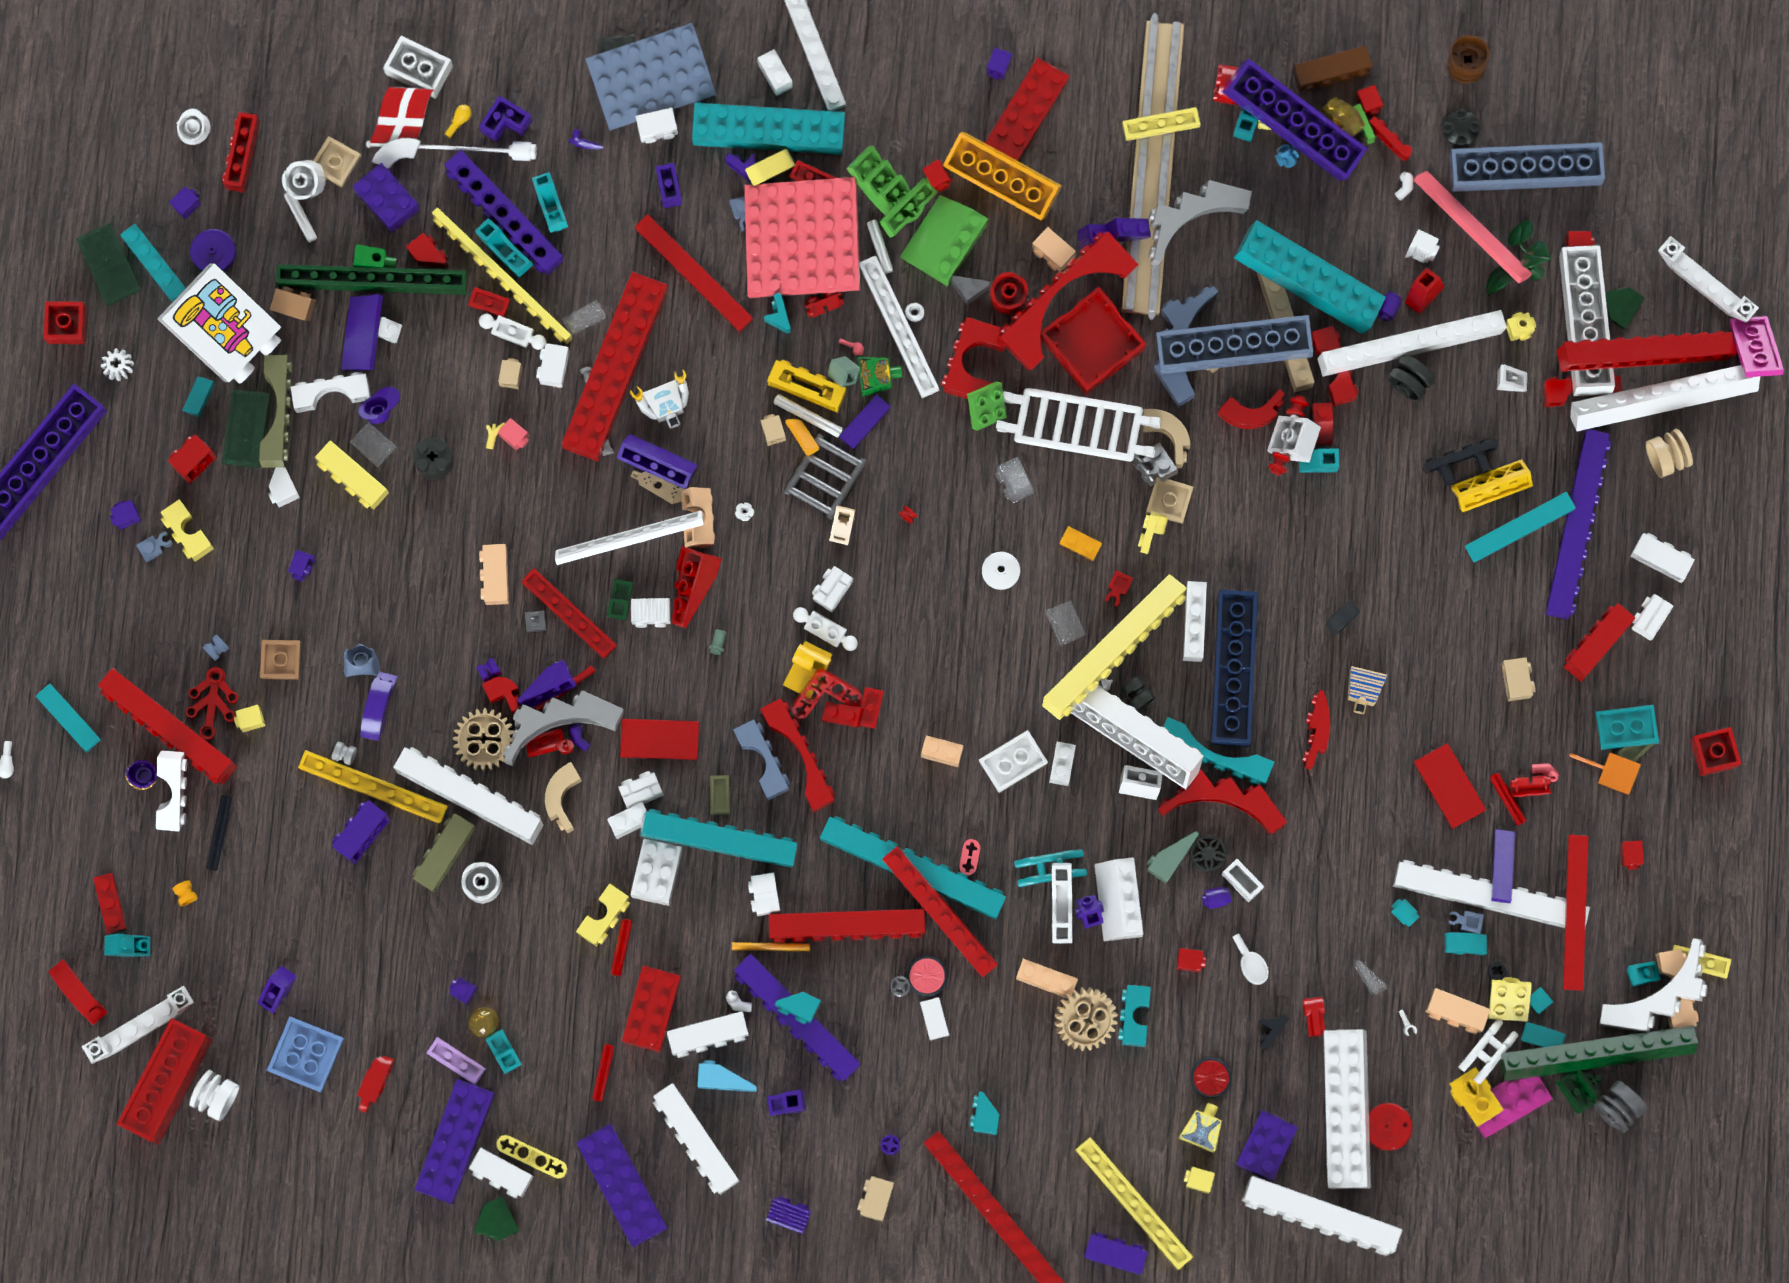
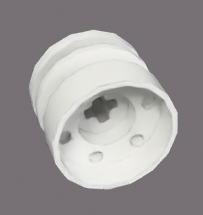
(211, 1094)

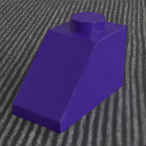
(276, 989)

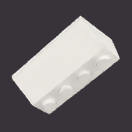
(1120, 899)

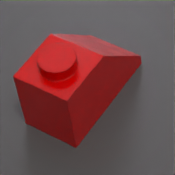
(1323, 416)

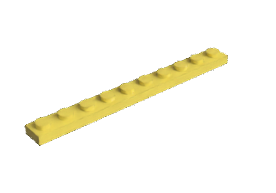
(507, 282)

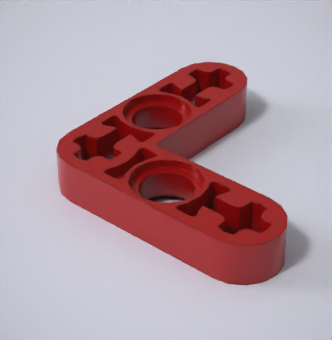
(825, 686)

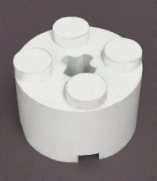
(313, 183)
(481, 893)

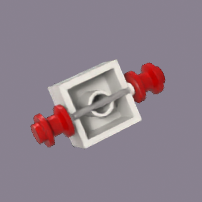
(1292, 437)

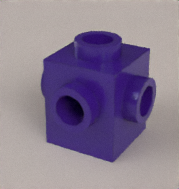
(1089, 911)

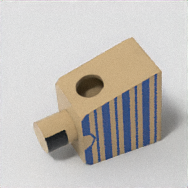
(1364, 687)

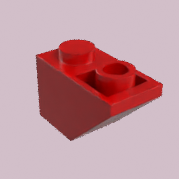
(425, 252)
(1424, 290)

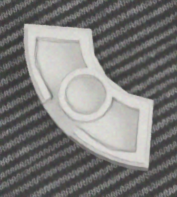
(395, 150)

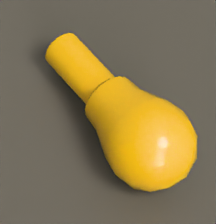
(462, 114)

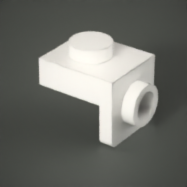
(389, 330)

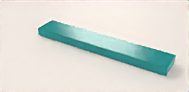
(1520, 527)

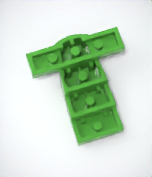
(890, 191)

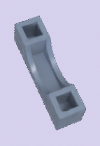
(751, 738)

